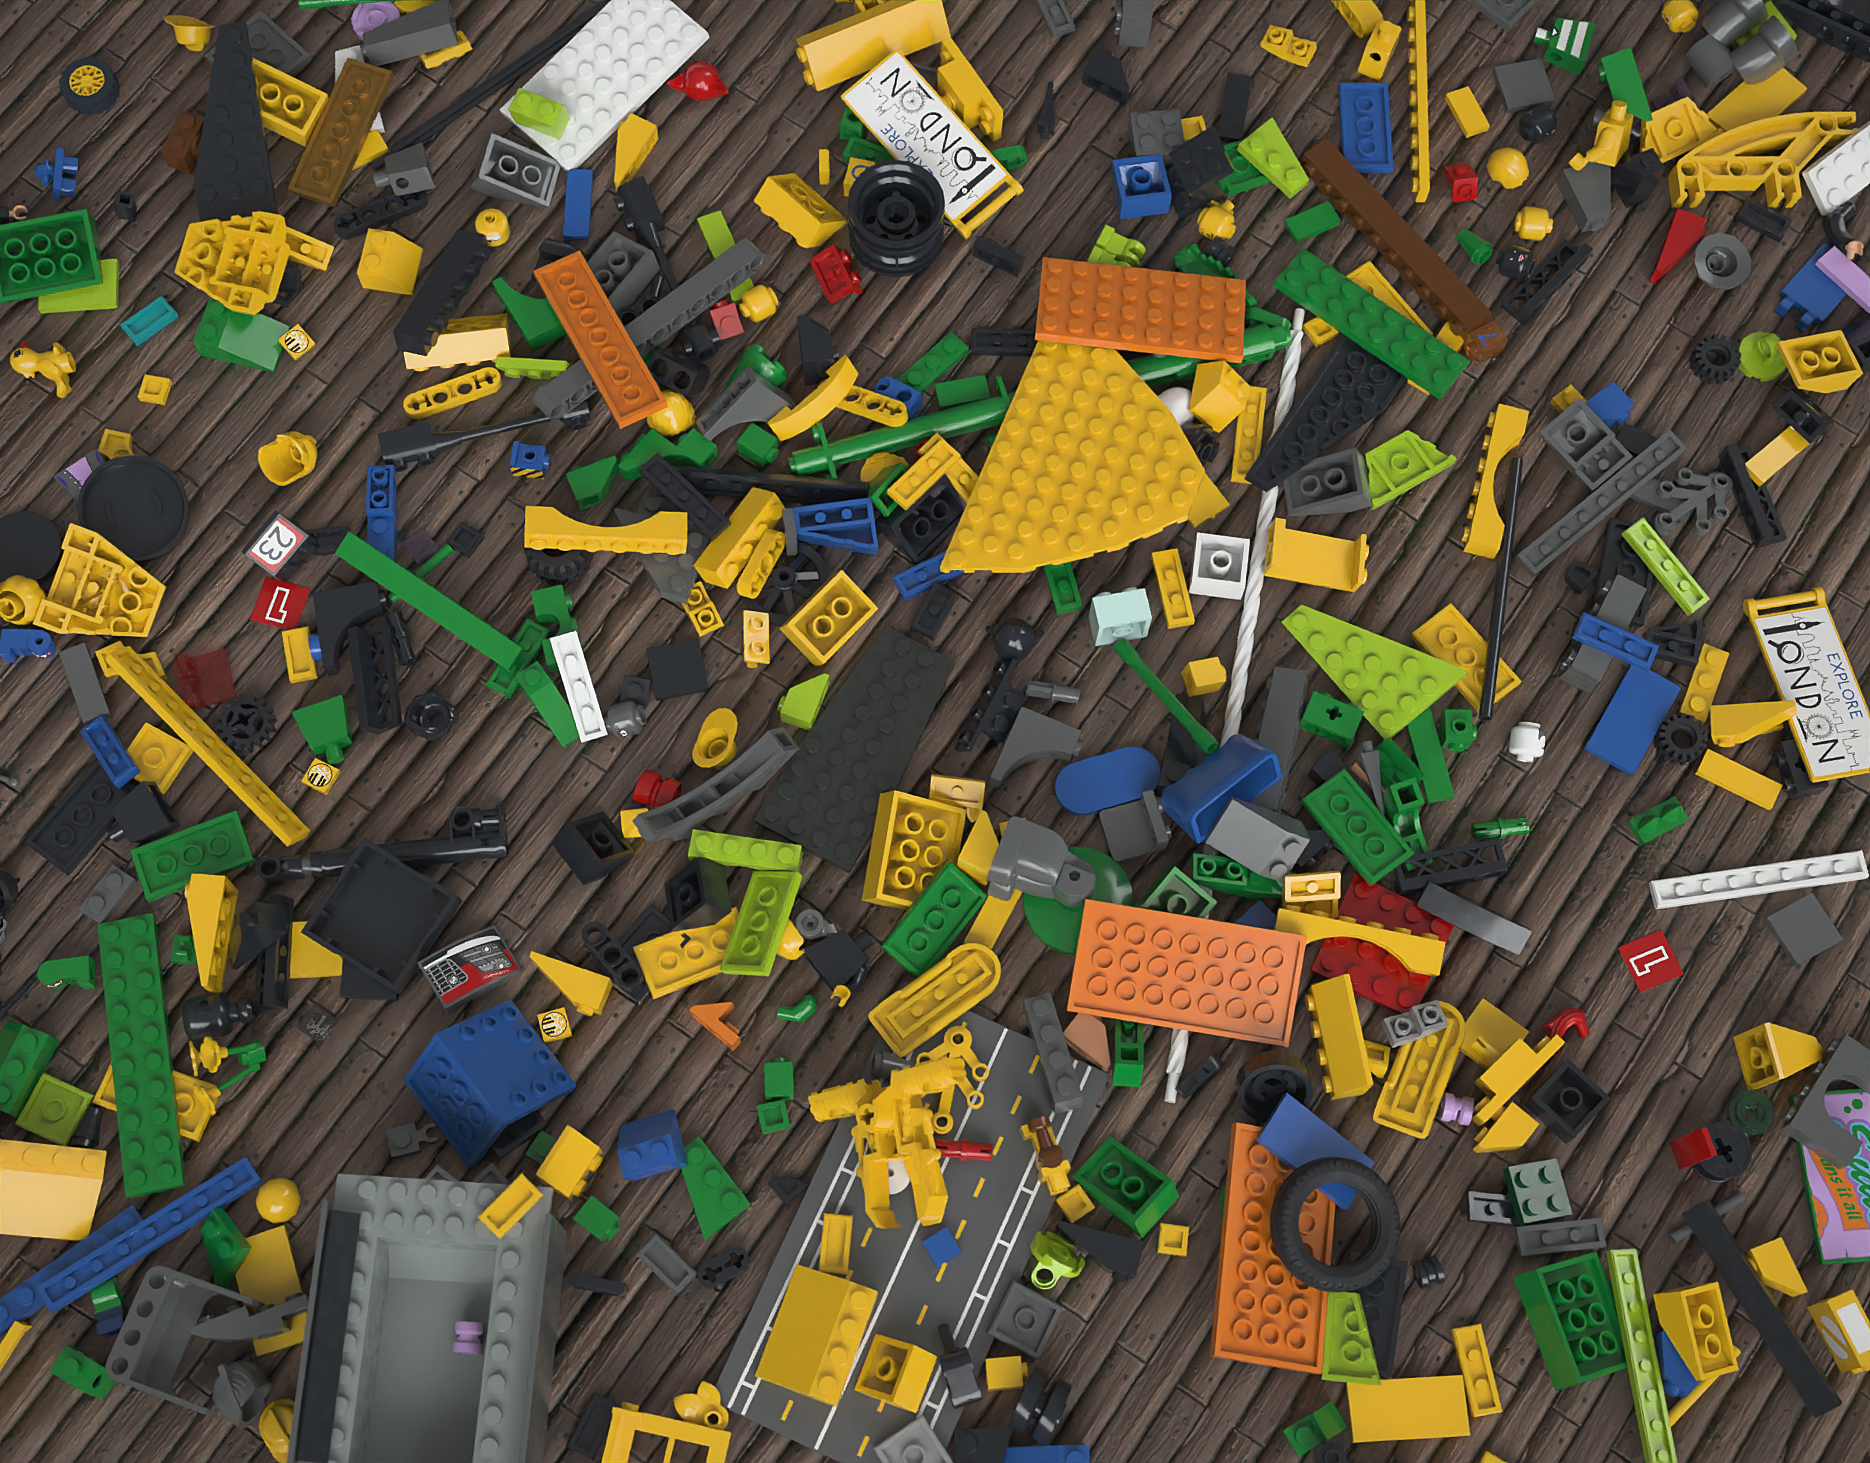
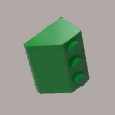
(22, 1062)

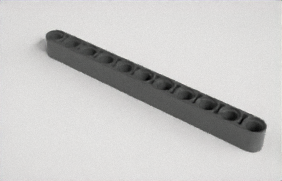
(659, 322)

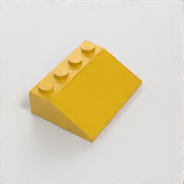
(910, 847)
(48, 1189)
(817, 1335)

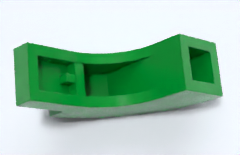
(1402, 811)

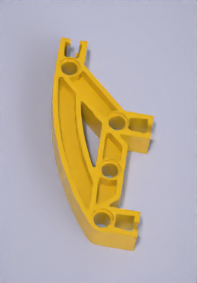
(1712, 162)

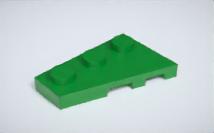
(711, 1189)

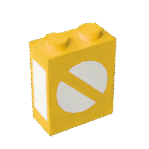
(1844, 1330)

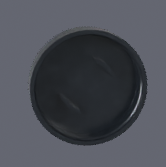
(135, 507)

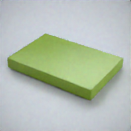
(88, 298)

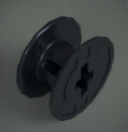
(1735, 1157)

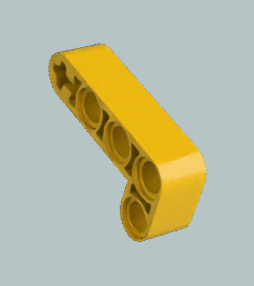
(1359, 14)

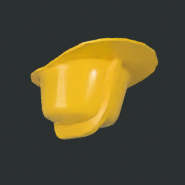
(190, 31)
(716, 740)
(276, 1427)

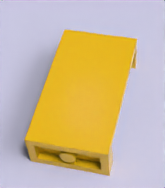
(1315, 558)

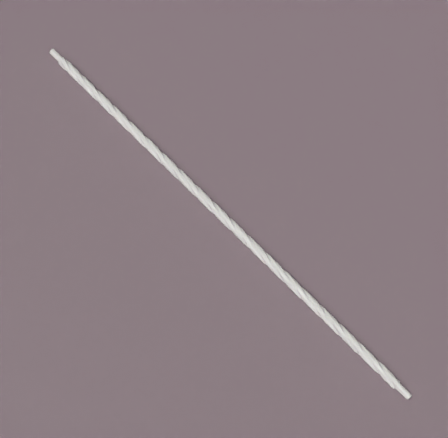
(1245, 638)

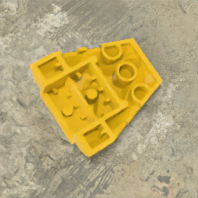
(236, 259)
(99, 590)

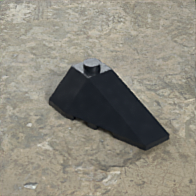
(1181, 750)

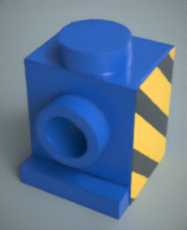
(530, 468)

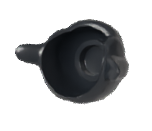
(1013, 638)

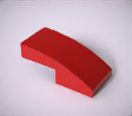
(1693, 1148)

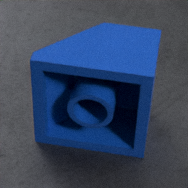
(1141, 186)
(650, 1146)

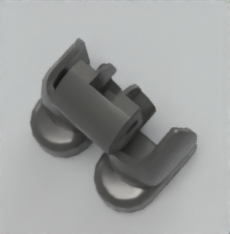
(1756, 58)
(1039, 865)

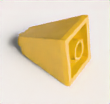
(1774, 1053)

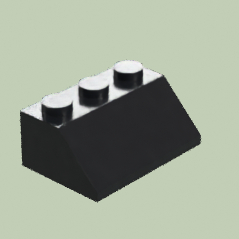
(925, 522)

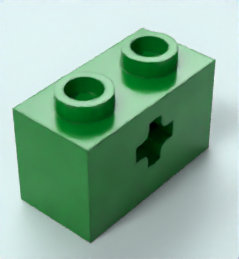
(1317, 720)

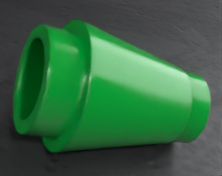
(1474, 246)

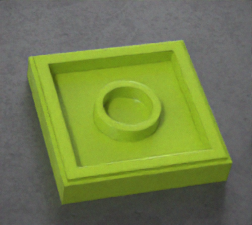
(54, 1110)

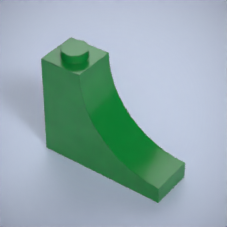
(531, 316)

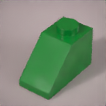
(880, 485)

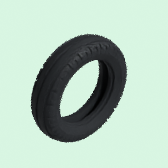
(1384, 1220)

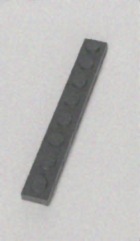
(1601, 503)

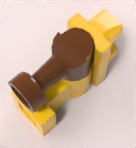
(1048, 1154)

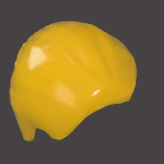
(1508, 167)

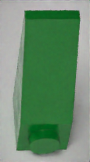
(548, 703)
(1127, 1053)

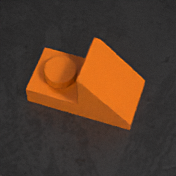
(711, 1018)

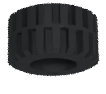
(558, 568)

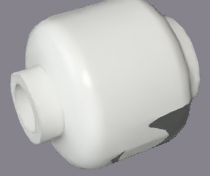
(1527, 741)

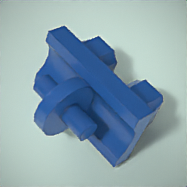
(63, 164)

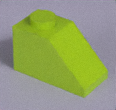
(804, 702)

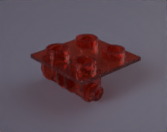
(204, 678)

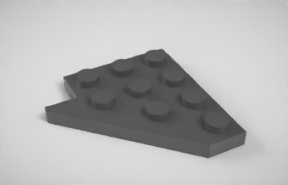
(670, 574)

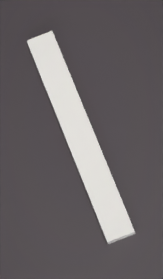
(1758, 879)

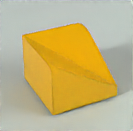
(628, 827)

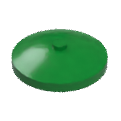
(1059, 924)

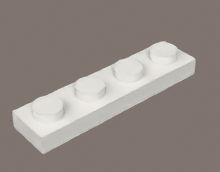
(578, 686)

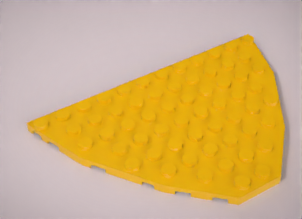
(1075, 467)

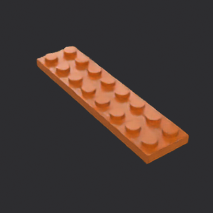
(600, 339)

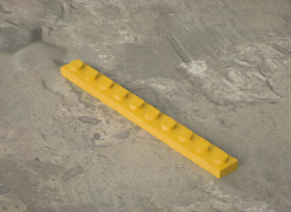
(1419, 100)
(208, 746)

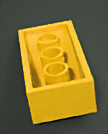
(211, 913)

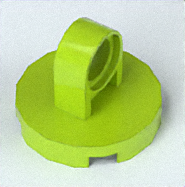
(1761, 356)
(1056, 1255)

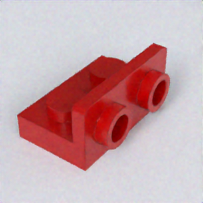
(836, 273)

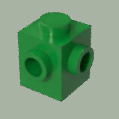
(1457, 730)

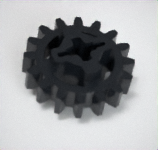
(257, 716)

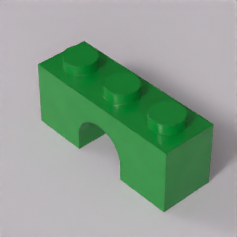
(553, 607)

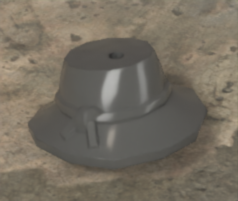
(1728, 260)

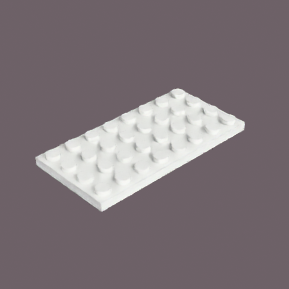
(610, 72)

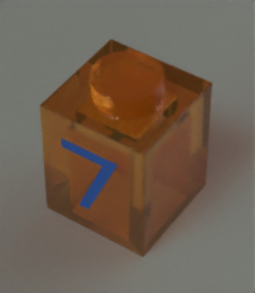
(1485, 342)

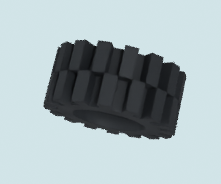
(1720, 347)
(1670, 750)

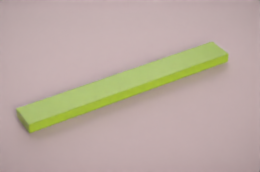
(1641, 1356)

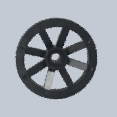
(791, 585)

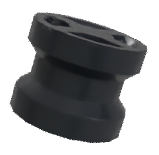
(1219, 250)
(1428, 1272)

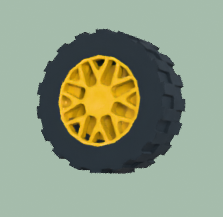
(89, 86)

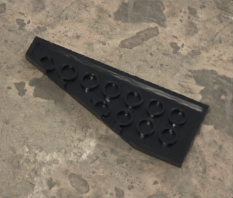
(1338, 401)

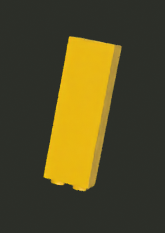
(868, 38)

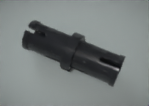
(401, 638)

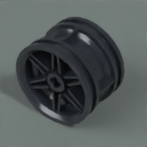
(910, 242)

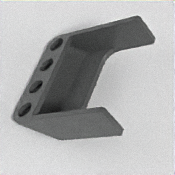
(159, 1334)

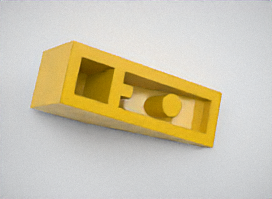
(634, 144)
(308, 250)
(1744, 721)
(581, 987)

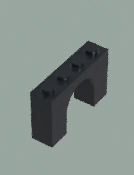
(1319, 839)

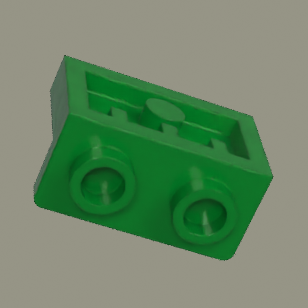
(1396, 765)

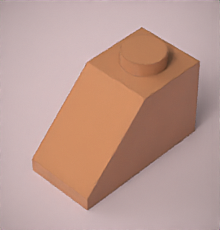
(1089, 1039)

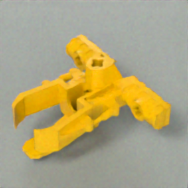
(895, 1131)

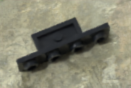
(995, 709)

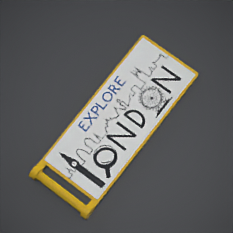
(924, 130)
(1815, 672)

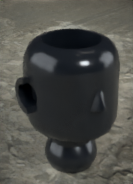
(215, 1015)

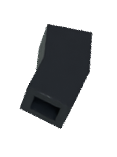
(125, 206)

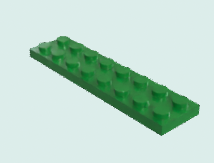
(1371, 323)

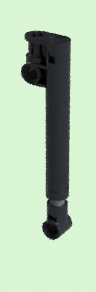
(478, 840)

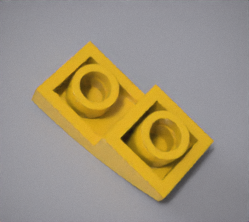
(1283, 44)
(702, 611)

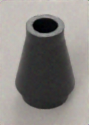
(88, 1130)

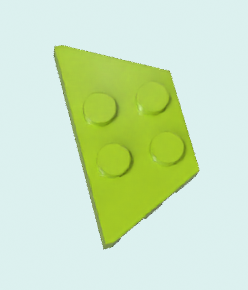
(1402, 465)

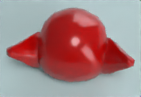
(700, 82)

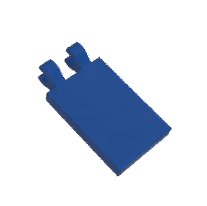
(1811, 293)

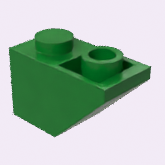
(593, 482)

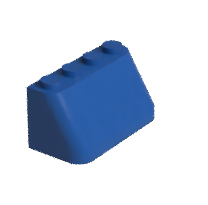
(1236, 769)

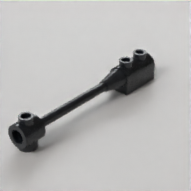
(646, 222)
(422, 444)

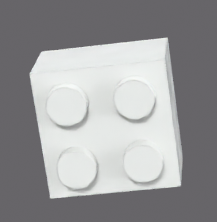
(1219, 566)

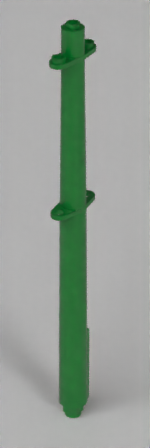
(1258, 346)

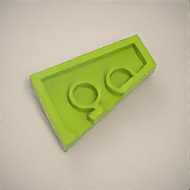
(1274, 158)
(531, 367)
(1347, 1342)

